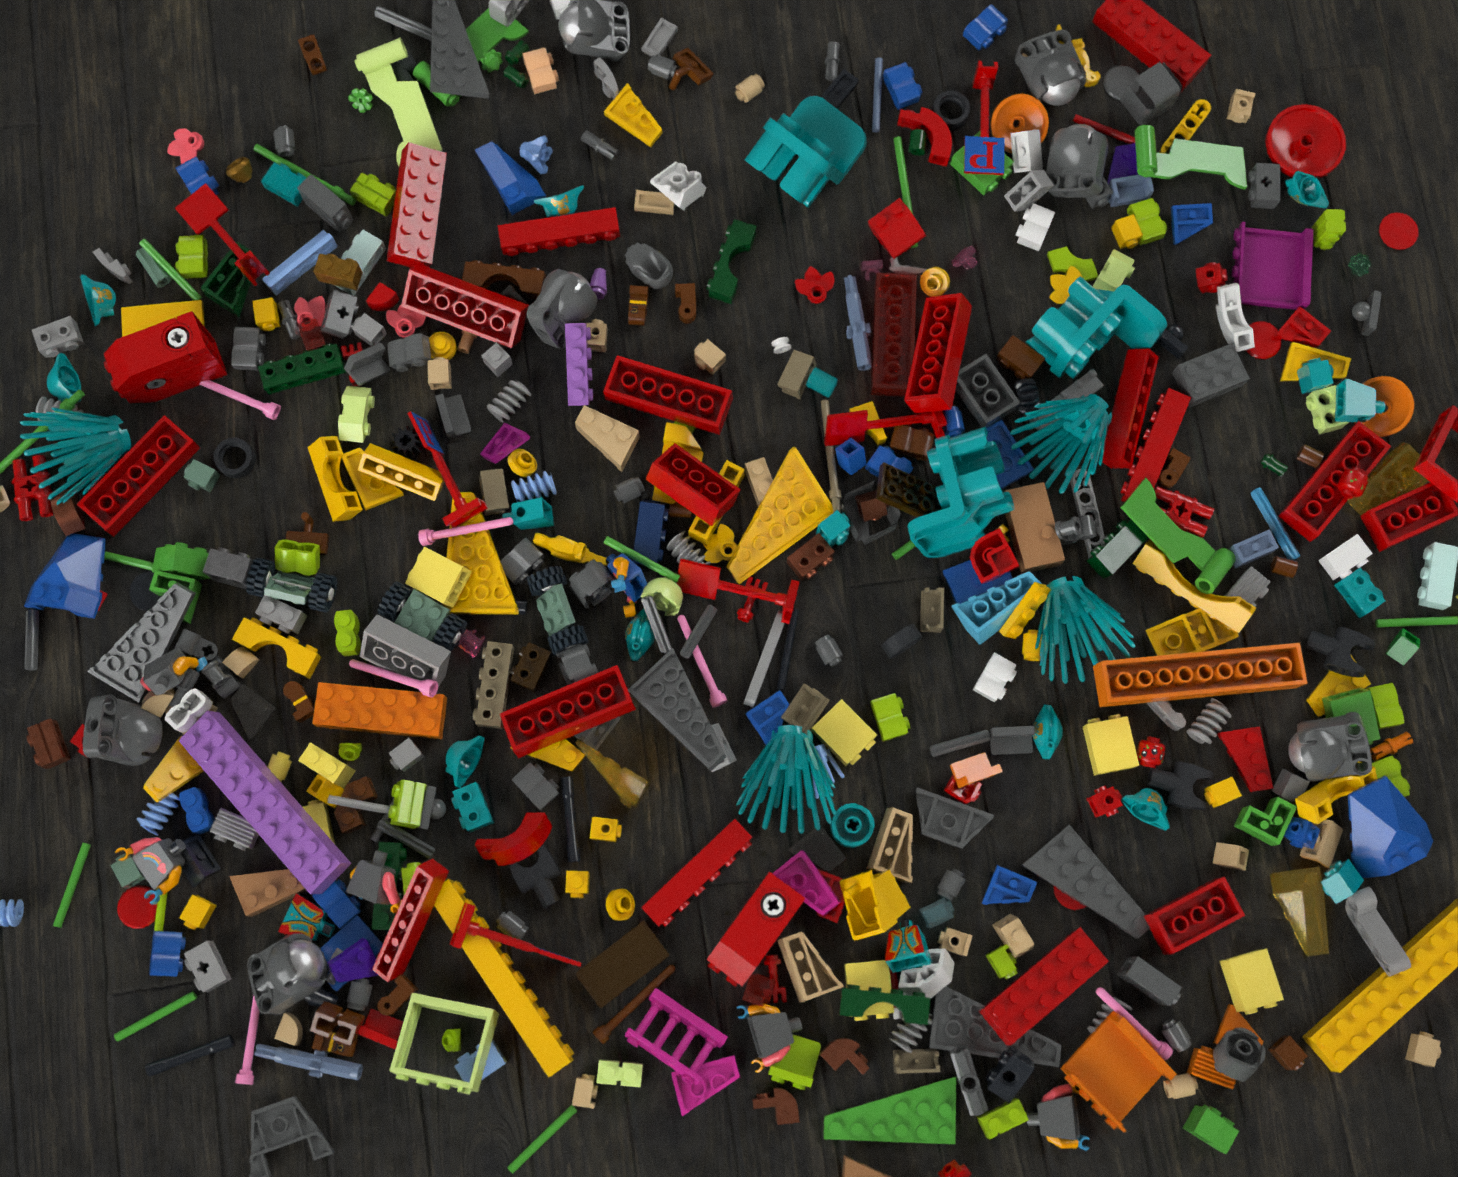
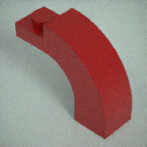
(936, 129)
(518, 845)

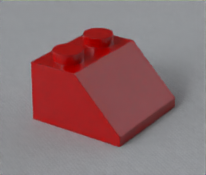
(896, 228)

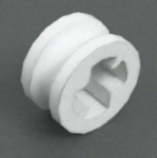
(781, 345)

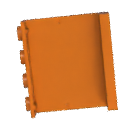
(1115, 1069)

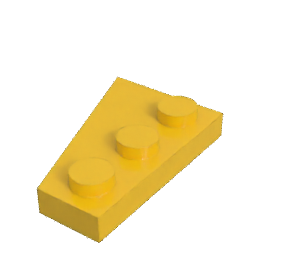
(632, 116)
(1333, 684)
(560, 754)
(172, 772)

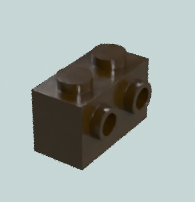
(530, 667)

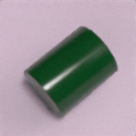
(917, 142)

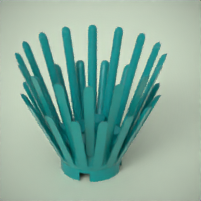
(1080, 421)
(98, 445)
(1068, 607)
(785, 757)

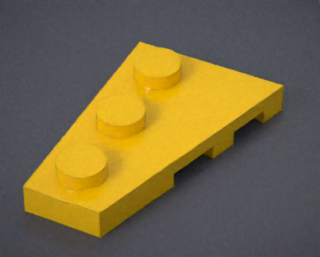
(1300, 354)
(370, 489)

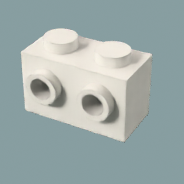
(1346, 556)

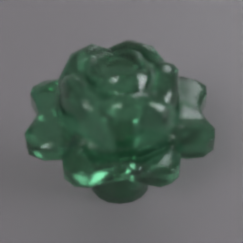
(1359, 264)

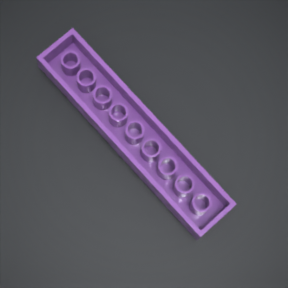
(264, 802)

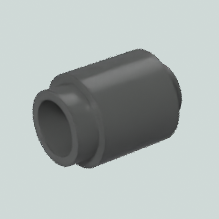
(662, 66)
(284, 141)
(629, 490)
(829, 650)
(951, 884)
(512, 925)
(359, 994)
(1176, 1035)

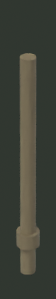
(835, 492)

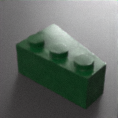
(228, 284)

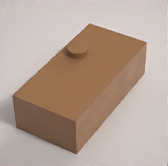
(1034, 529)

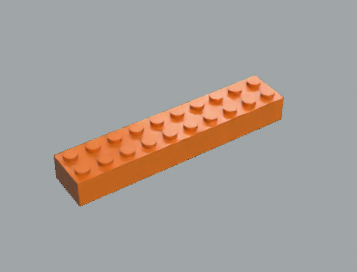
(1199, 674)

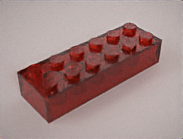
(893, 333)

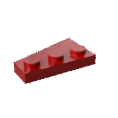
(1249, 755)

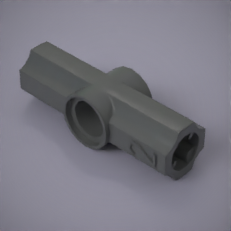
(972, 1093)

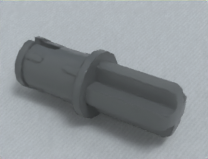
(832, 60)
(599, 145)
(289, 319)
(186, 685)

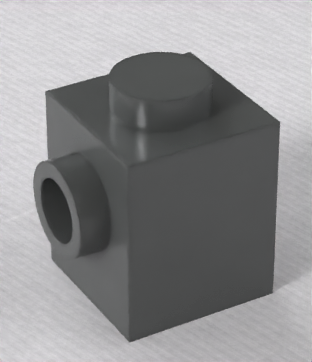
(1290, 786)

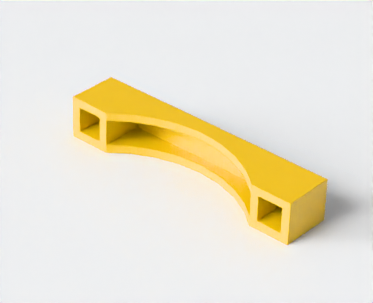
(1229, 610)

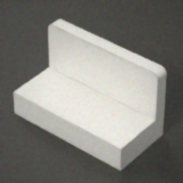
(1026, 151)

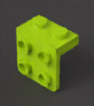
(797, 1064)

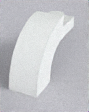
(1232, 319)

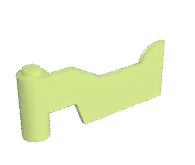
(402, 96)

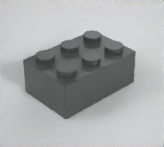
(1210, 375)
(985, 392)

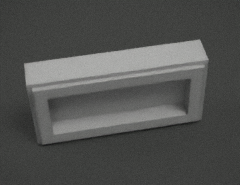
(659, 38)

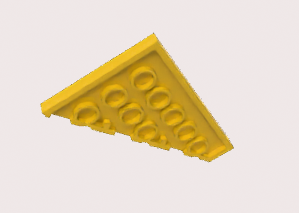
(786, 514)
(487, 586)

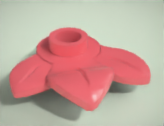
(183, 144)
(309, 310)
(402, 318)

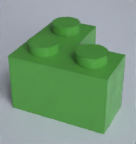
(181, 560)
(164, 581)
(1267, 825)
(1211, 1128)

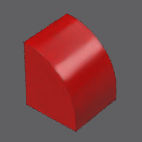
(382, 298)

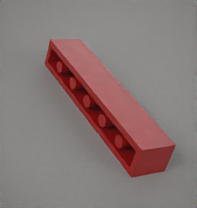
(559, 231)
(1129, 408)
(1157, 441)
(697, 872)
(410, 920)

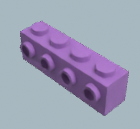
(577, 364)

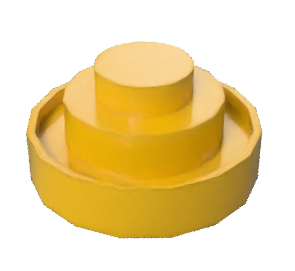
(934, 281)
(442, 345)
(522, 462)
(620, 904)

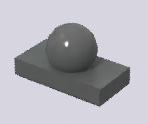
(1368, 312)
(432, 807)

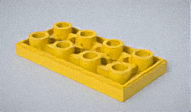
(144, 316)

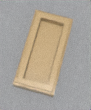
(653, 202)

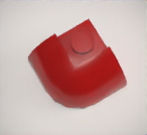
(992, 556)

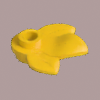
(1061, 284)
(718, 544)

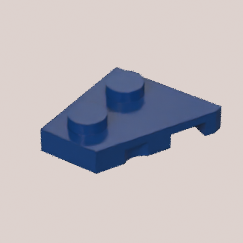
(1189, 220)
(767, 715)
(1008, 887)

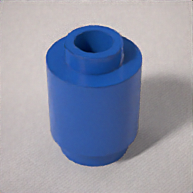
(954, 422)

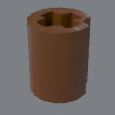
(1310, 456)
(678, 510)
(1284, 566)

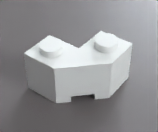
(929, 978)

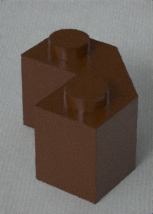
(351, 818)

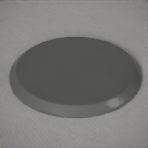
(1117, 80)

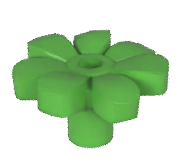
(361, 99)

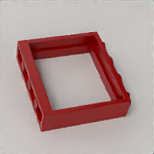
(1426, 462)

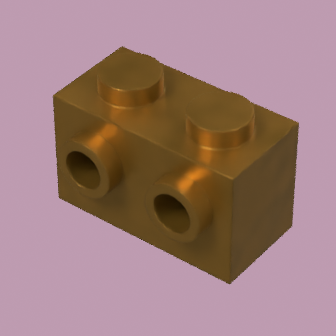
(338, 271)

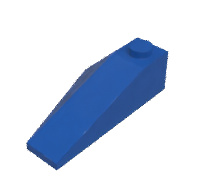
(510, 179)

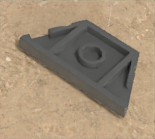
(949, 819)

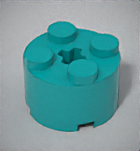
(863, 830)

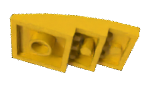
(1189, 634)

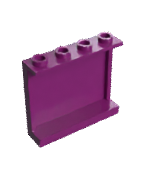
(1273, 267)

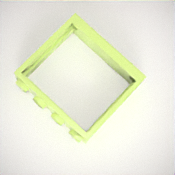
(407, 1033)

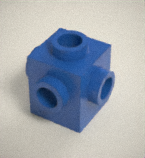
(1302, 833)

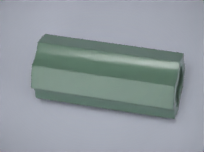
(155, 271)

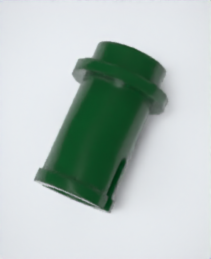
(516, 53)
(519, 78)
(1273, 464)

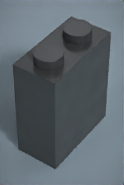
(325, 203)
(1150, 981)

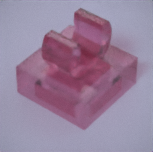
(965, 258)
(871, 266)
(471, 643)

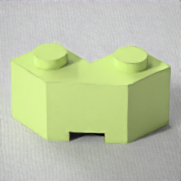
(1114, 271)
(353, 421)

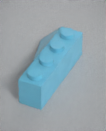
(989, 611)

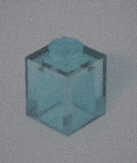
(937, 912)

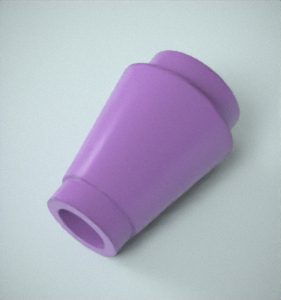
(598, 283)

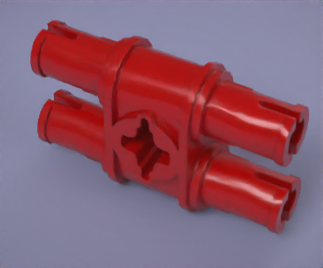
(23, 484)
(1188, 506)

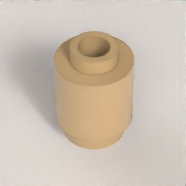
(749, 88)
(1180, 1086)

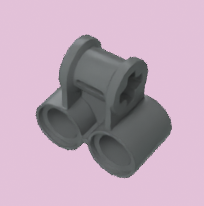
(1075, 529)
(192, 645)
(222, 679)

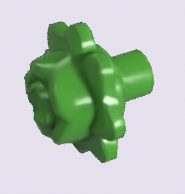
(491, 60)

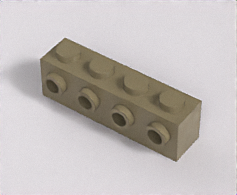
(494, 684)

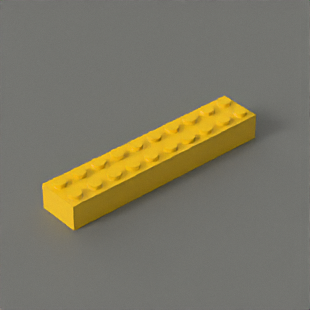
(506, 984)
(1385, 998)

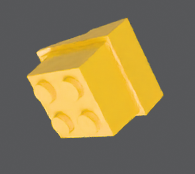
(872, 903)

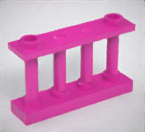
(695, 1026)

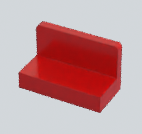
(382, 1028)

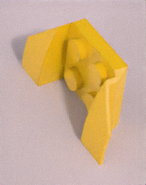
(682, 437)

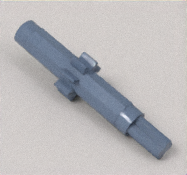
(858, 330)
(315, 1062)

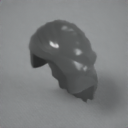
(649, 265)

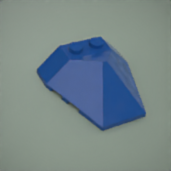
(71, 577)
(1385, 830)

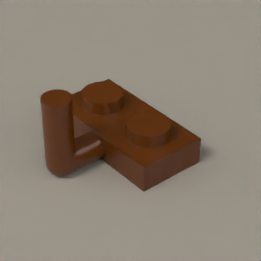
(690, 65)
(308, 536)

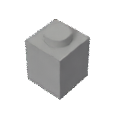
(368, 330)
(497, 359)
(405, 755)

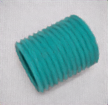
(821, 382)

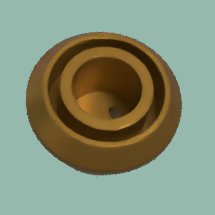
(240, 170)

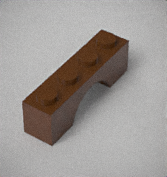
(484, 275)

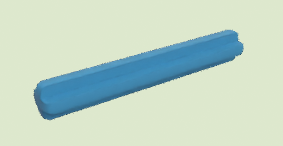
(1275, 524)

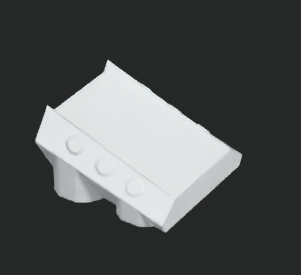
(679, 184)

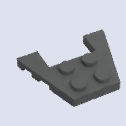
(280, 1126)

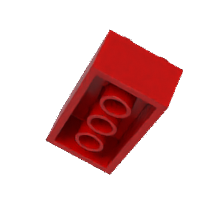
(693, 484)
(1408, 516)
(1194, 915)

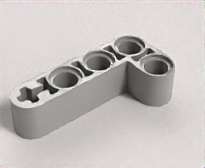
(506, 10)
(1375, 932)

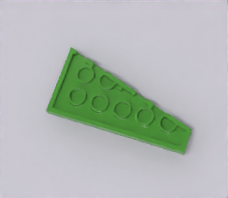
(911, 1116)

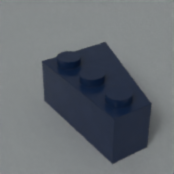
(651, 530)

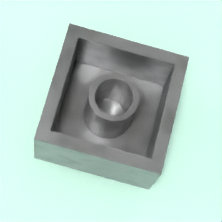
(228, 567)

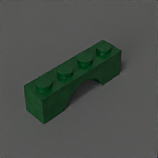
(739, 240)
(913, 1008)

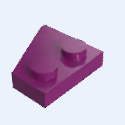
(503, 443)

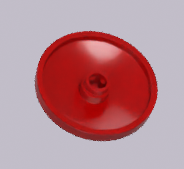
(1305, 141)

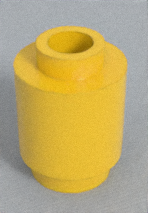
(1029, 644)

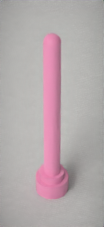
(270, 410)
(428, 536)
(427, 687)
(716, 697)
(1160, 1047)
(245, 1075)

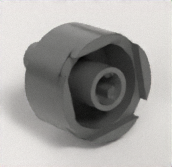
(592, 583)
(576, 663)
(1238, 1054)

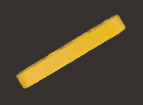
(1183, 129)

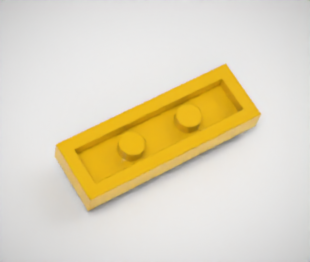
(1025, 610)

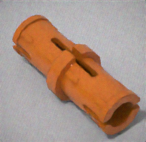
(1390, 746)

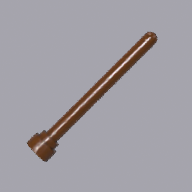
(603, 1032)

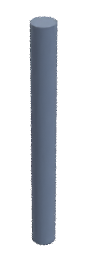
(877, 95)

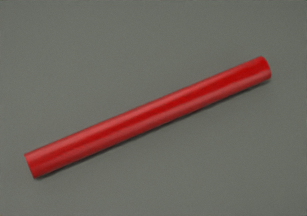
(1105, 129)

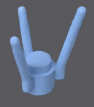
(825, 754)

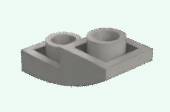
(608, 81)
(113, 266)

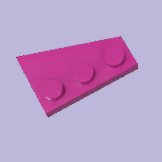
(806, 880)
(715, 1077)

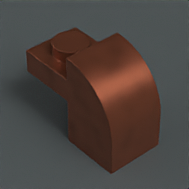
(68, 514)
(842, 1049)
(784, 1104)

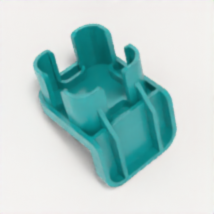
(823, 140)
(1089, 321)
(967, 497)

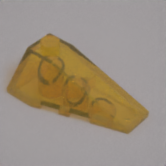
(1390, 479)
(623, 781)
(1304, 906)

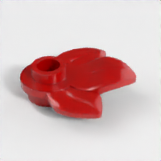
(813, 283)

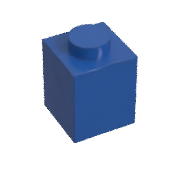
(850, 456)

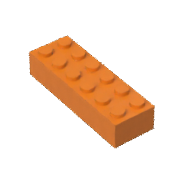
(379, 710)

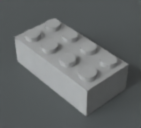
(403, 651)

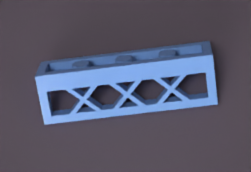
(299, 262)

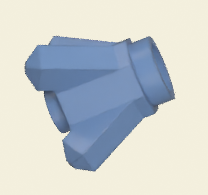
(537, 153)

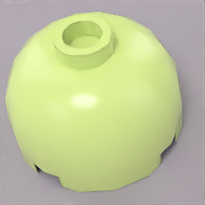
(666, 595)

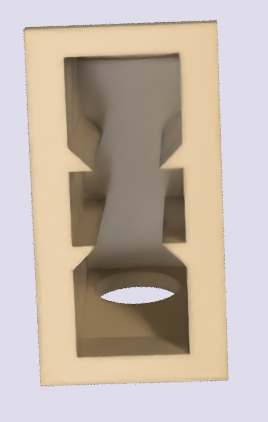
(1014, 935)

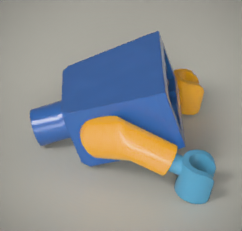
(628, 579)

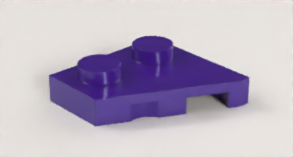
(1123, 162)
(354, 962)

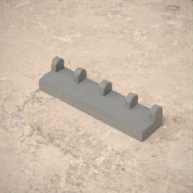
(1085, 385)

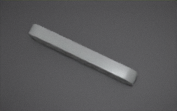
(1090, 507)
(764, 661)

